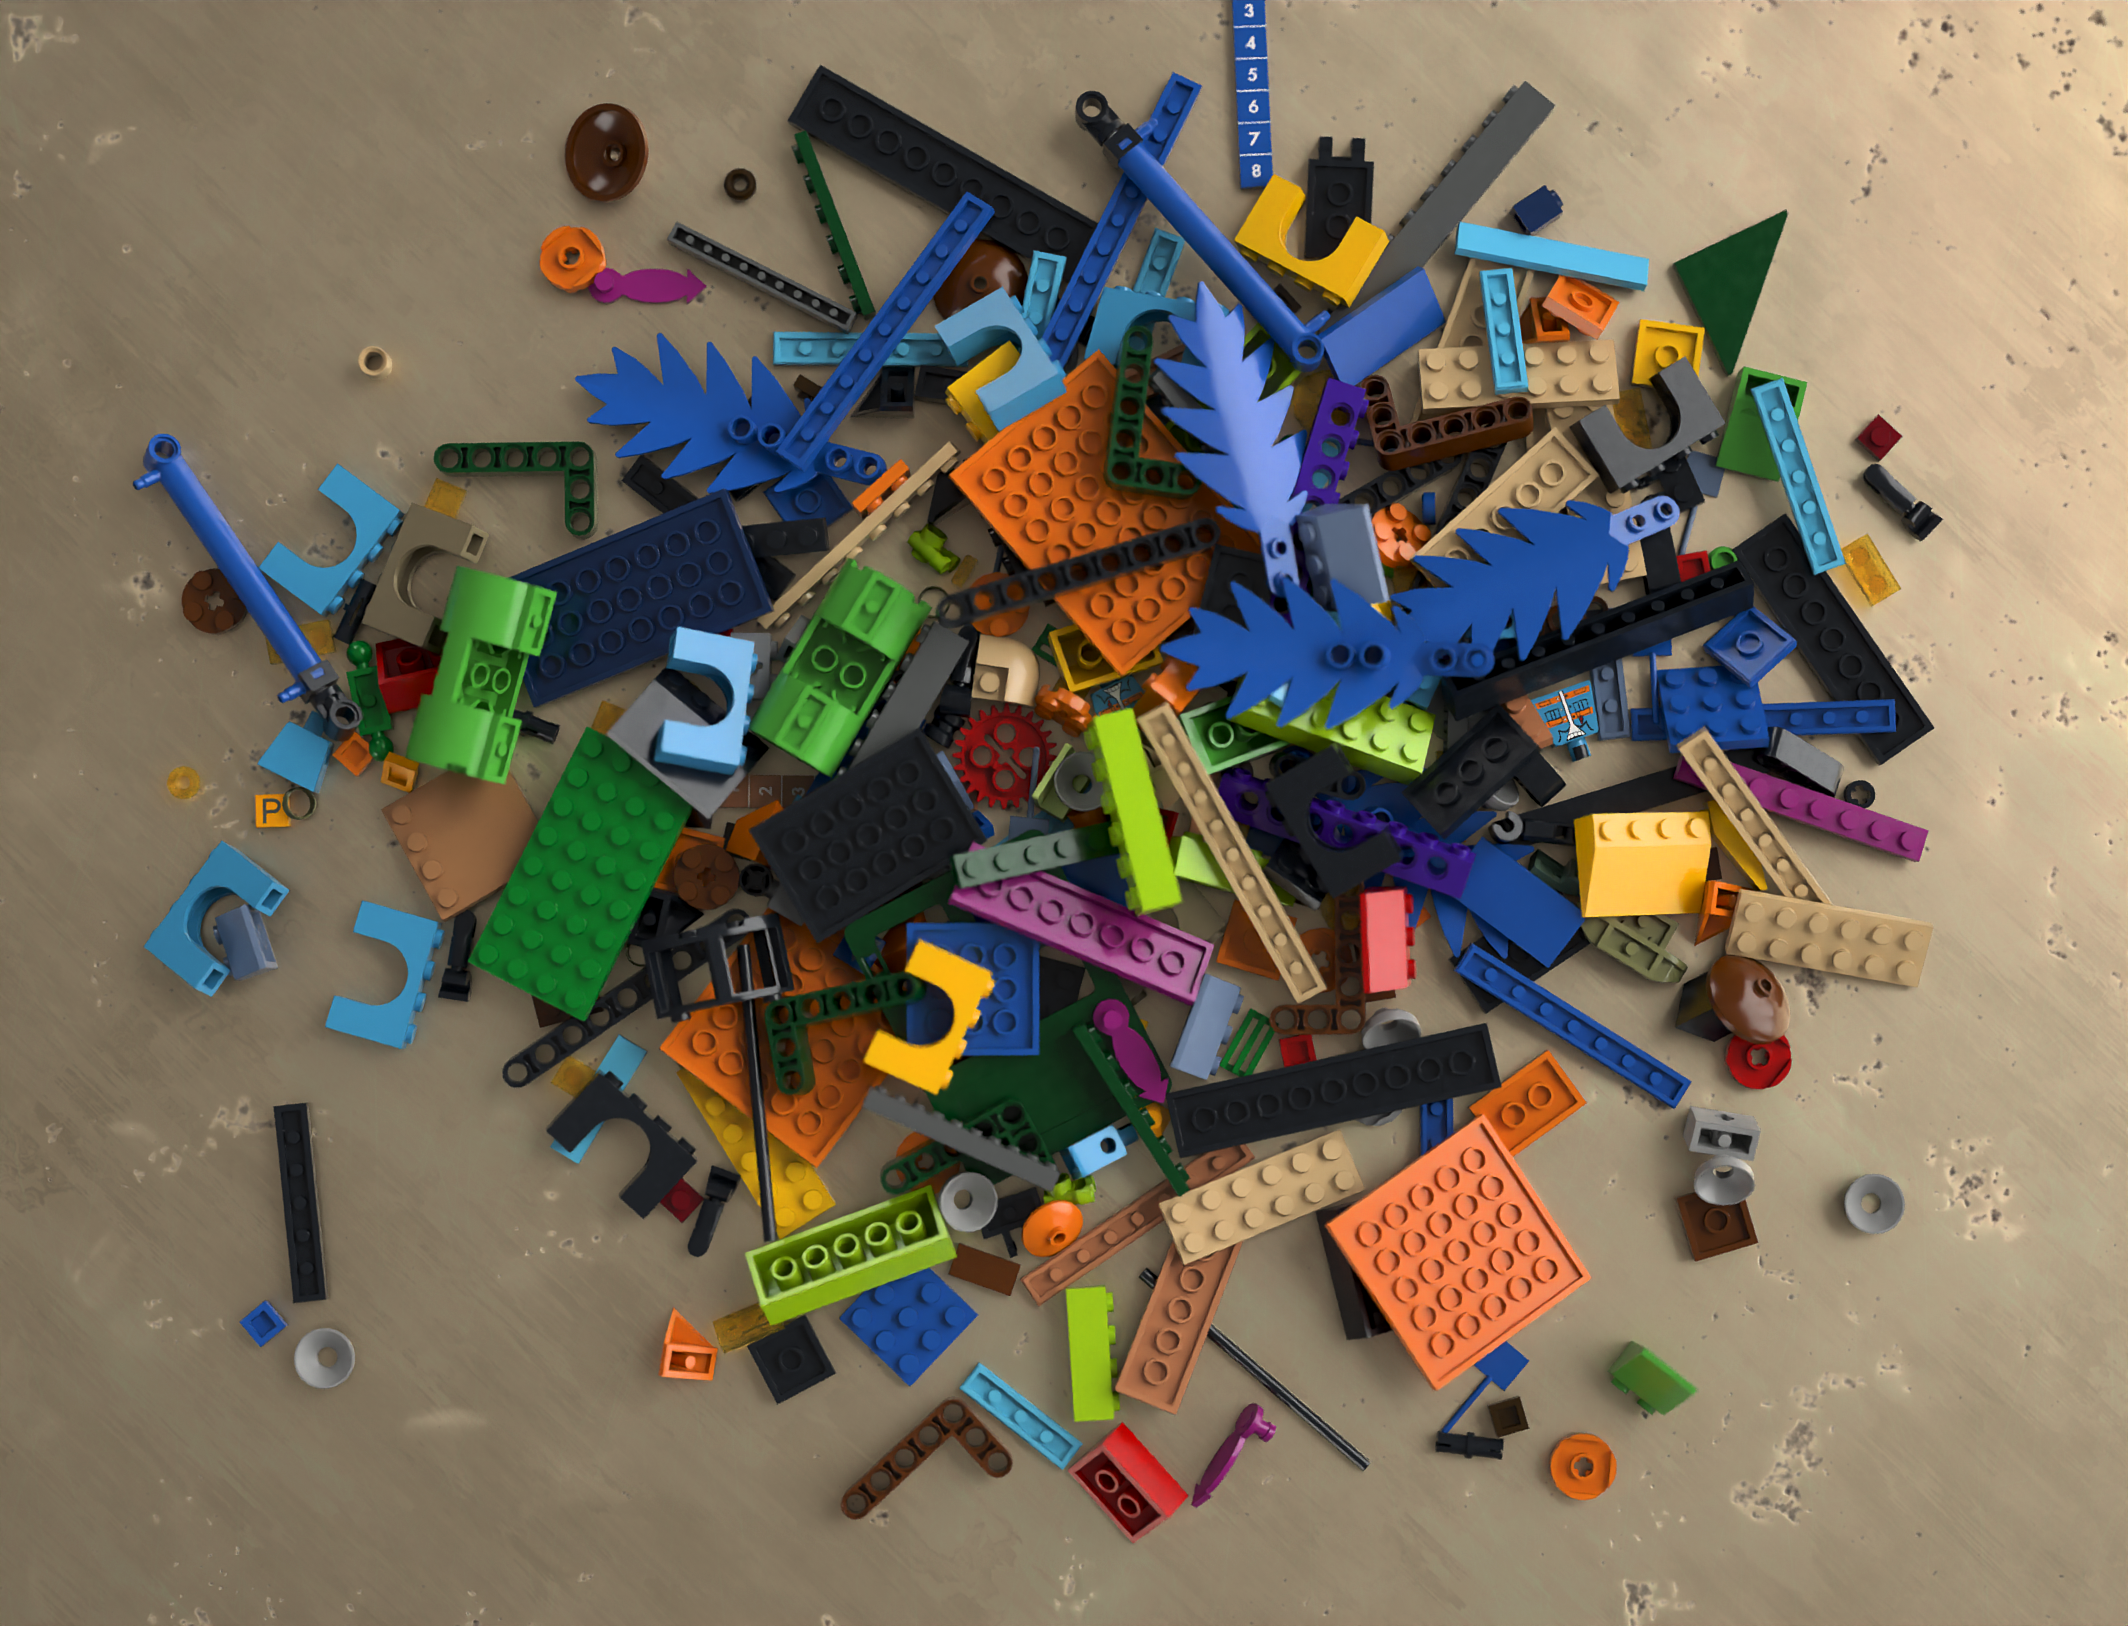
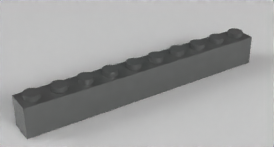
(1456, 194)
(903, 712)

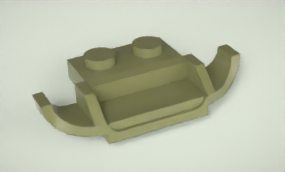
(1637, 943)

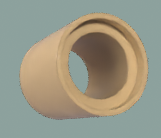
(369, 352)

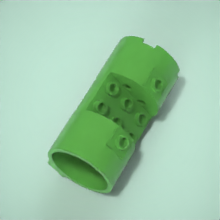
(839, 667)
(479, 678)

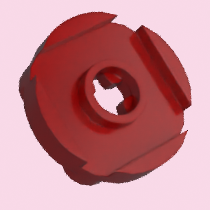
(1758, 1076)

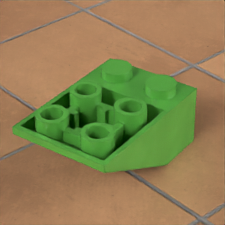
(1744, 441)

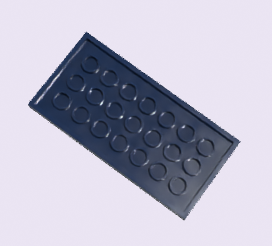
(635, 588)

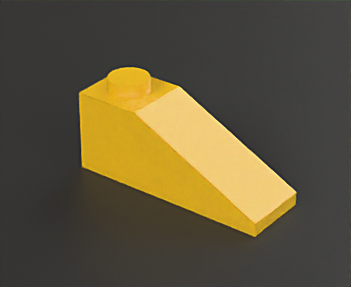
(1734, 846)

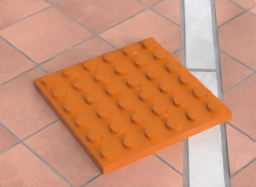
(715, 1048)
(1458, 1252)

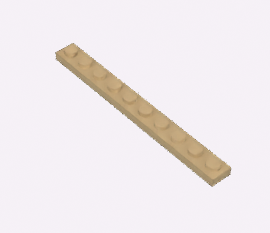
(1232, 852)

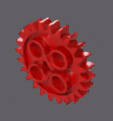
(982, 777)

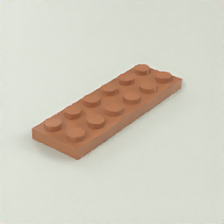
(1175, 1327)

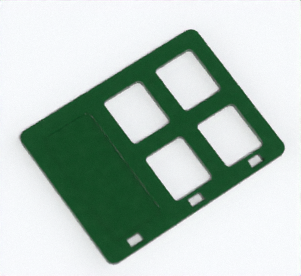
(1057, 1086)

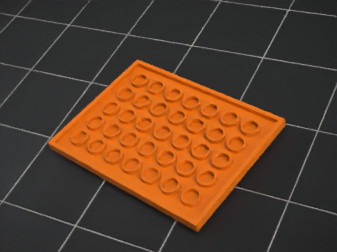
(1050, 502)

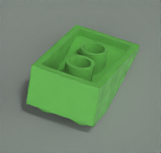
(1222, 742)
(1650, 1379)

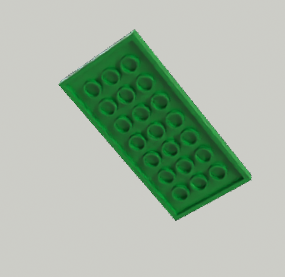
(582, 877)

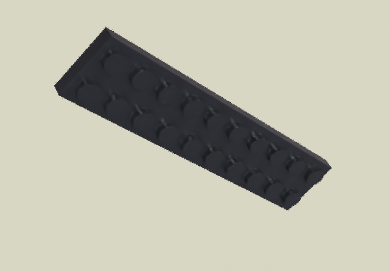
(938, 168)
(1333, 1090)

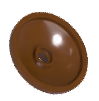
(594, 151)
(984, 261)
(1748, 999)

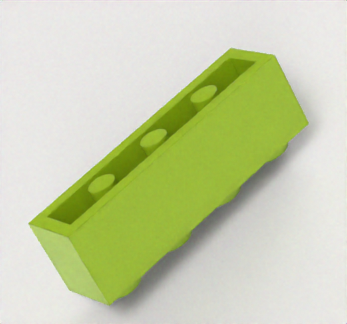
(1197, 864)
(1090, 1353)

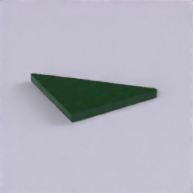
(1727, 283)

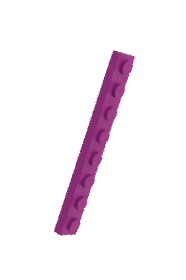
(1824, 812)

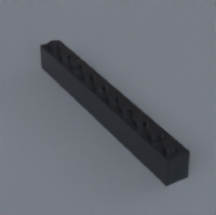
(1604, 639)

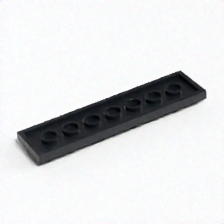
(1829, 633)

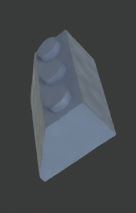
(1342, 547)
(1207, 1027)

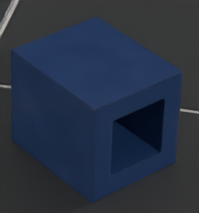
(1537, 210)

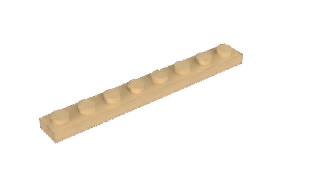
(870, 528)
(1750, 818)

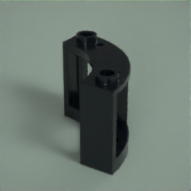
(770, 953)

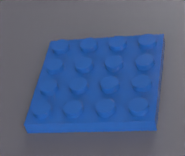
(1010, 1012)

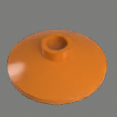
(1052, 1228)

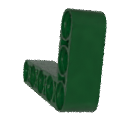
(1132, 425)
(531, 467)
(829, 1011)
(944, 1159)

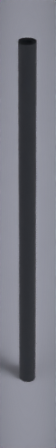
(757, 1096)
(1277, 1389)

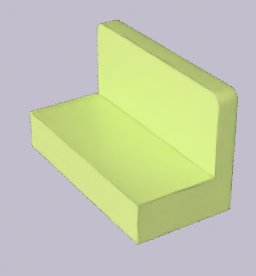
(1045, 794)

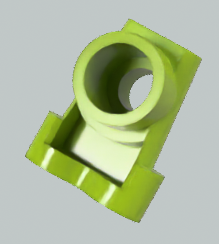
(928, 547)
(1077, 1191)

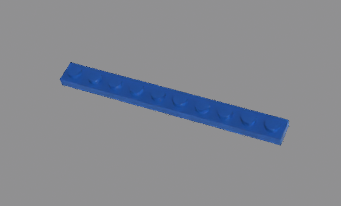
(1116, 225)
(885, 331)

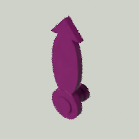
(645, 286)
(1130, 1049)
(1249, 1422)

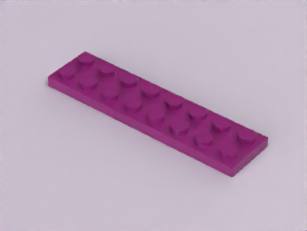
(1092, 930)

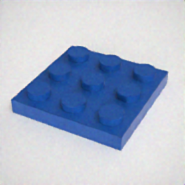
(1713, 700)
(909, 1321)

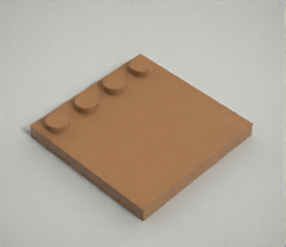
(462, 837)

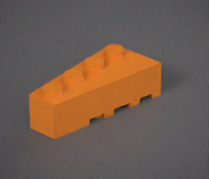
(1168, 687)

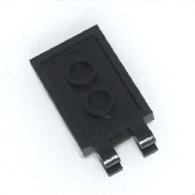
(1336, 195)
(1233, 566)

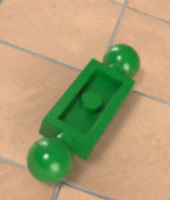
(367, 695)

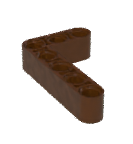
(1437, 429)
(1342, 970)
(922, 1451)

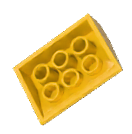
(1642, 863)

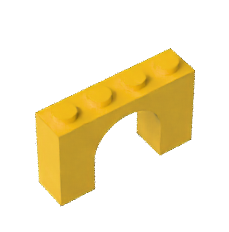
(1335, 276)
(963, 396)
(930, 1063)

